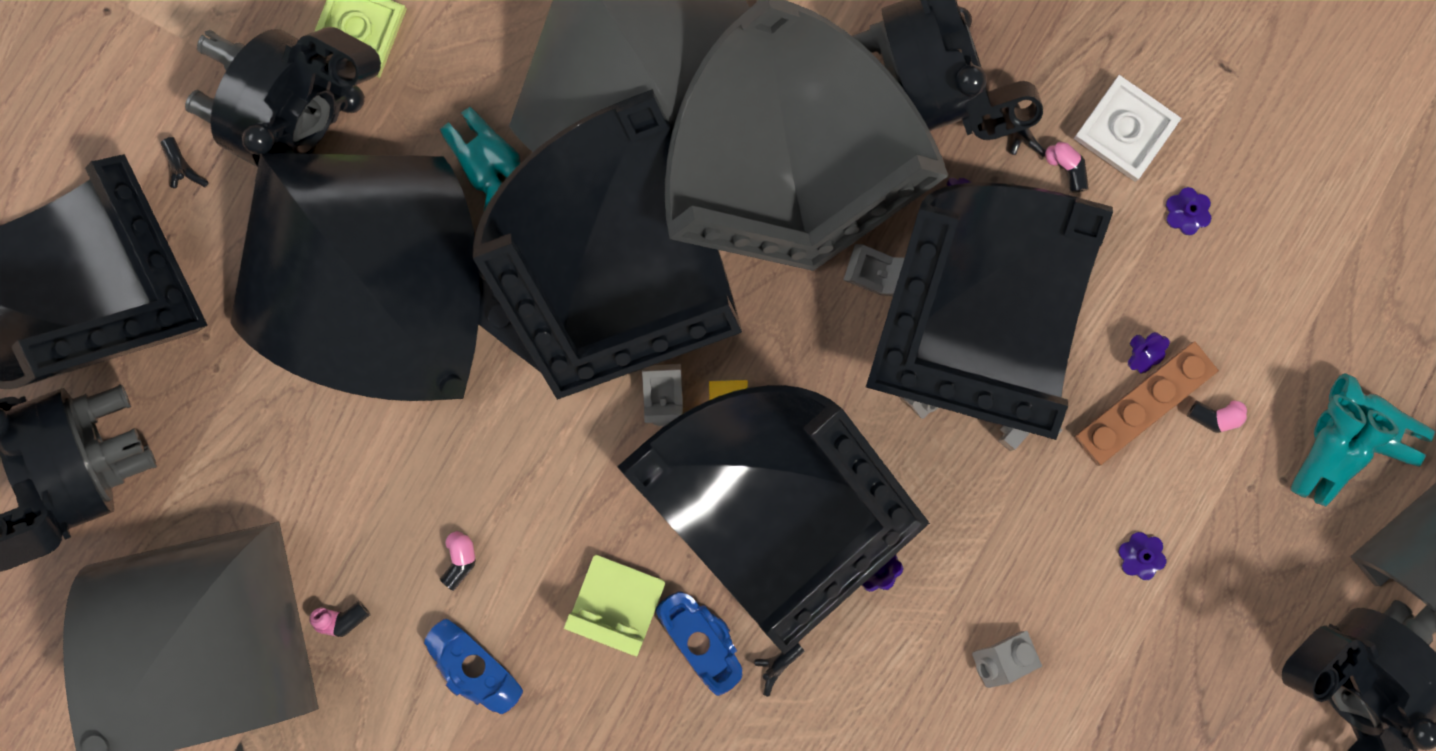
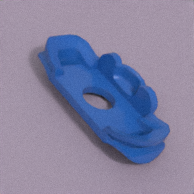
(718, 666)
(492, 689)

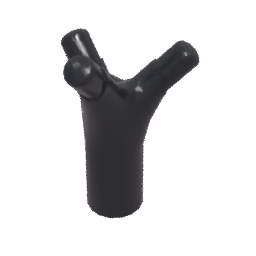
(1027, 137)
(178, 165)
(777, 665)

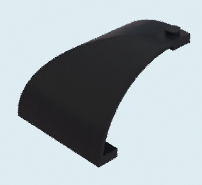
(588, 258)
(361, 274)
(88, 280)
(991, 303)
(777, 501)

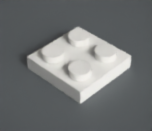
(1127, 128)

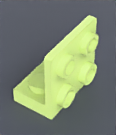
(615, 605)

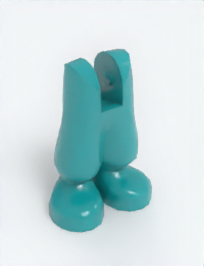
(483, 156)
(1349, 387)
(1339, 456)

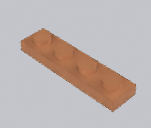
(1146, 403)

